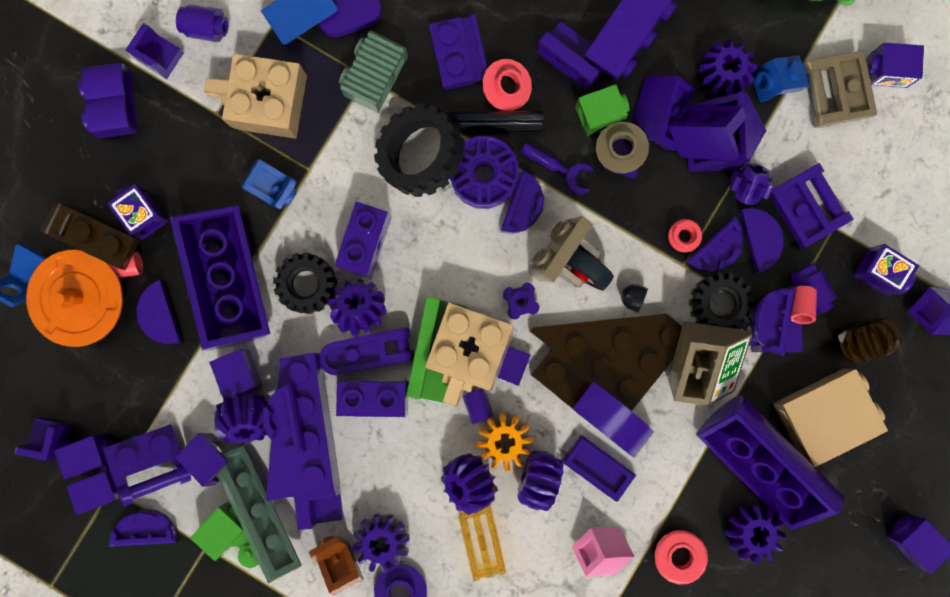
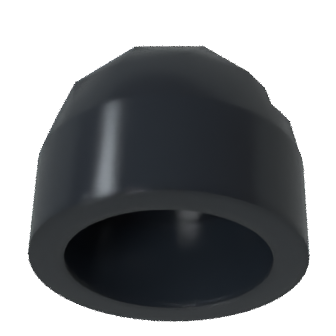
(633, 296)

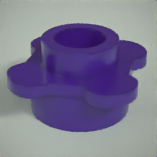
(529, 305)

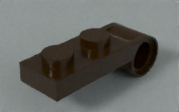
(90, 235)

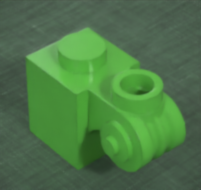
(221, 533)

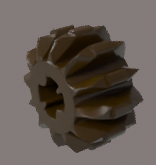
(869, 339)

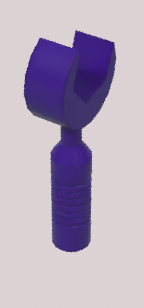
(553, 164)

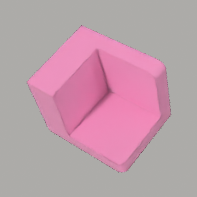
(602, 551)

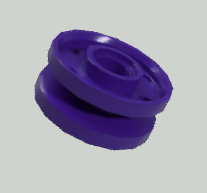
(500, 187)

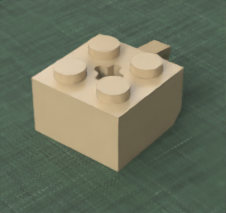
(245, 86)
(450, 357)

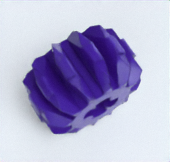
(725, 57)
(357, 307)
(240, 418)
(540, 481)
(469, 483)
(766, 535)
(389, 553)

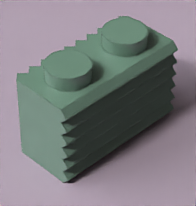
(373, 71)

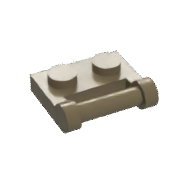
(850, 88)

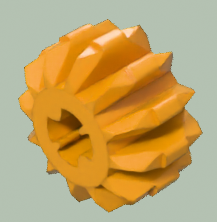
(513, 448)

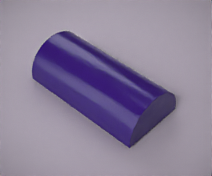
(220, 277)
(769, 464)

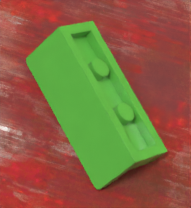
(423, 381)

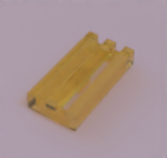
(488, 571)

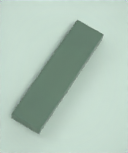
(257, 515)

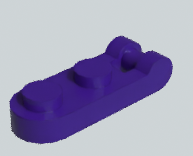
(365, 352)

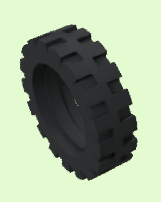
(398, 131)

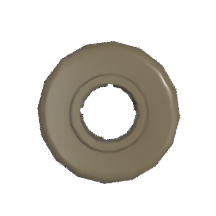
(619, 163)

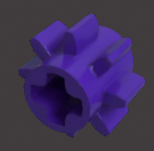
(751, 183)

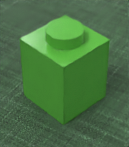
(602, 109)

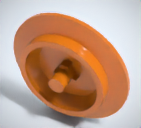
(74, 298)

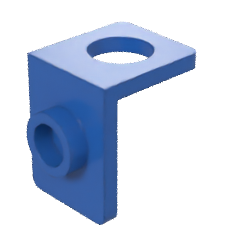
(23, 265)

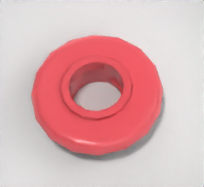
(494, 91)
(695, 565)

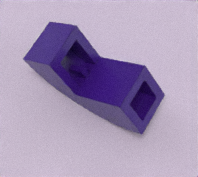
(613, 419)

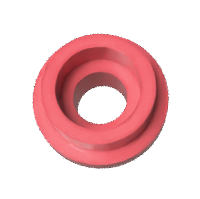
(694, 233)

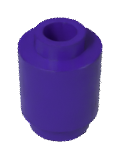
(202, 22)
(815, 278)

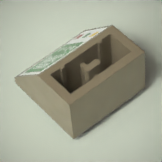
(707, 362)

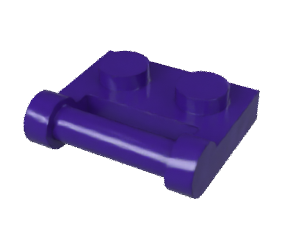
(802, 211)
(141, 454)

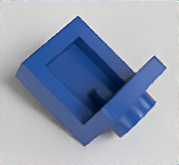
(780, 77)
(270, 185)

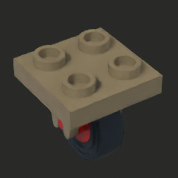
(571, 257)

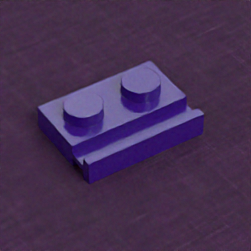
(458, 51)

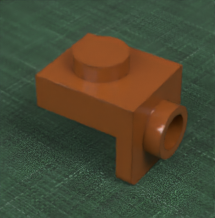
(336, 564)

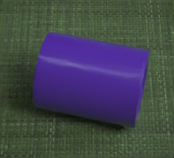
(477, 406)

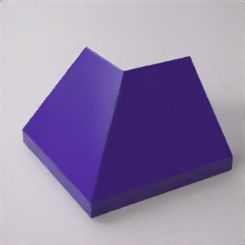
(746, 136)

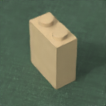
(831, 416)

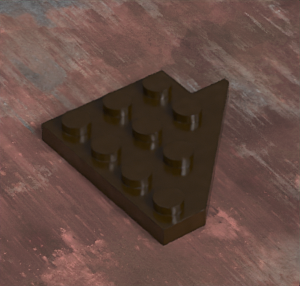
(616, 354)

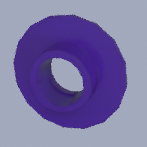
(400, 575)

